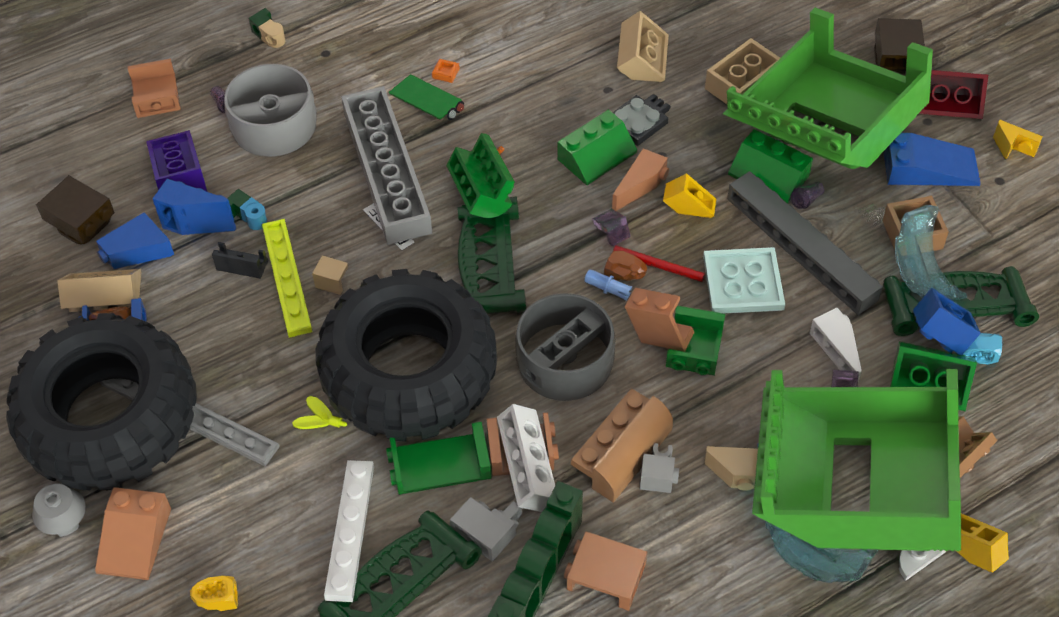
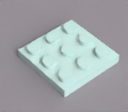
(743, 280)

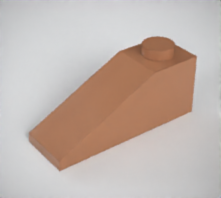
(641, 178)

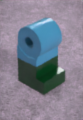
(247, 209)

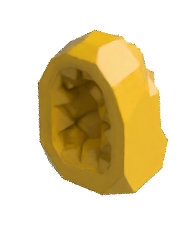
(216, 593)

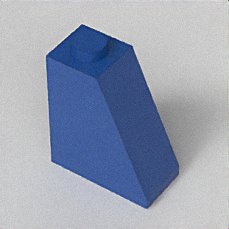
(134, 243)

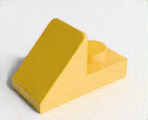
(1013, 137)

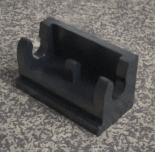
(239, 262)

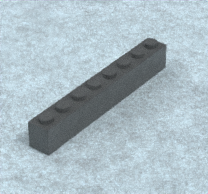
(805, 243)

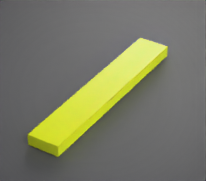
(287, 278)

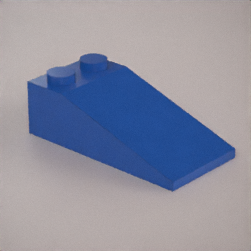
(929, 161)

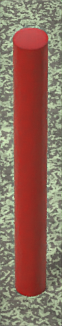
(665, 265)

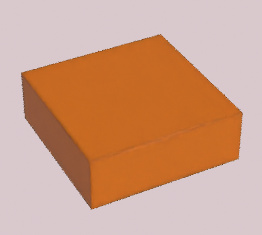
(445, 70)

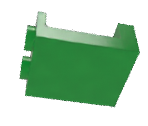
(704, 345)

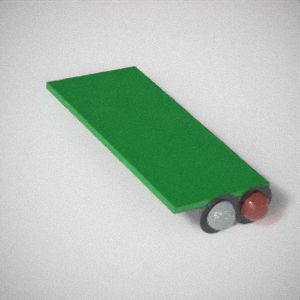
(427, 98)

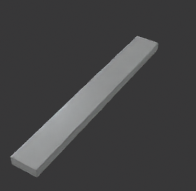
(213, 427)

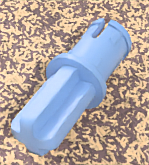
(608, 284)

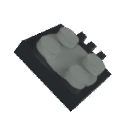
(643, 116)

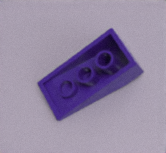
(176, 159)

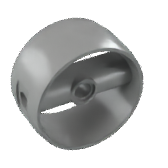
(273, 123)

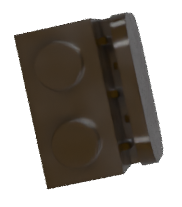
(892, 40)
(76, 210)

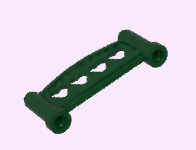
(503, 295)
(1011, 299)
(446, 548)

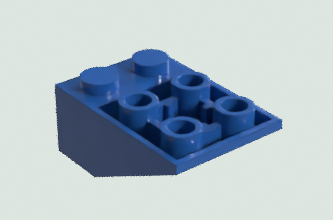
(192, 210)

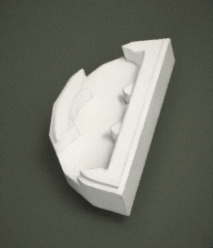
(914, 561)

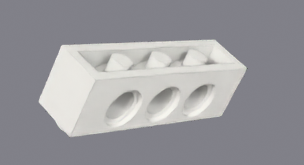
(526, 457)

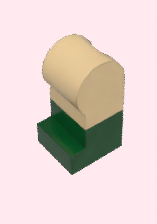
(267, 30)

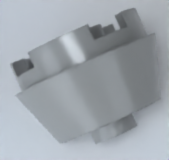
(58, 510)

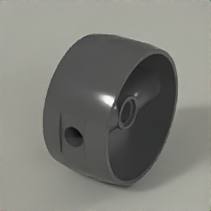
(584, 323)

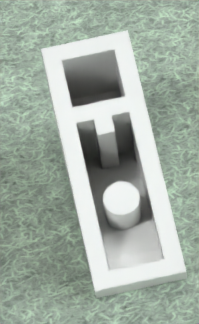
(836, 337)

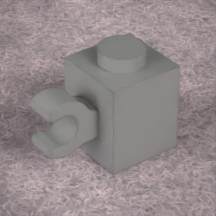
(659, 471)

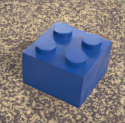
(946, 322)

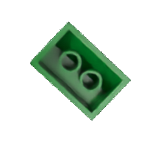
(596, 147)
(773, 162)
(927, 368)

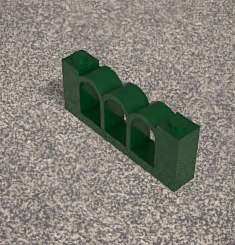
(541, 554)

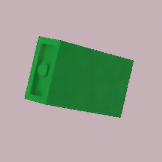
(440, 462)

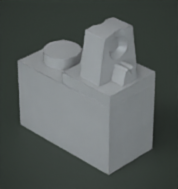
(485, 527)

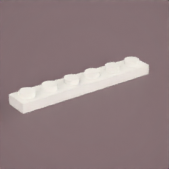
(349, 531)

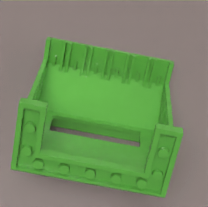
(837, 92)
(912, 464)

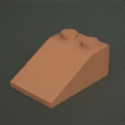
(132, 533)

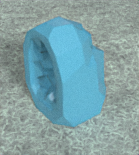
(986, 348)

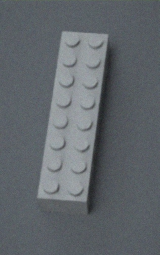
(386, 165)

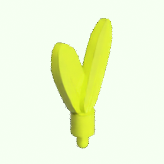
(322, 417)

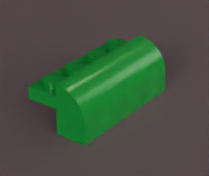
(482, 178)

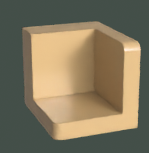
(328, 274)

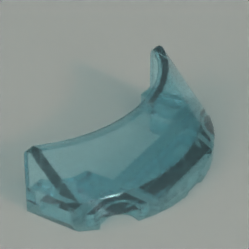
(916, 255)
(821, 563)

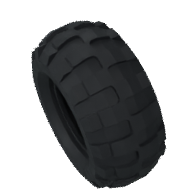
(71, 363)
(414, 402)

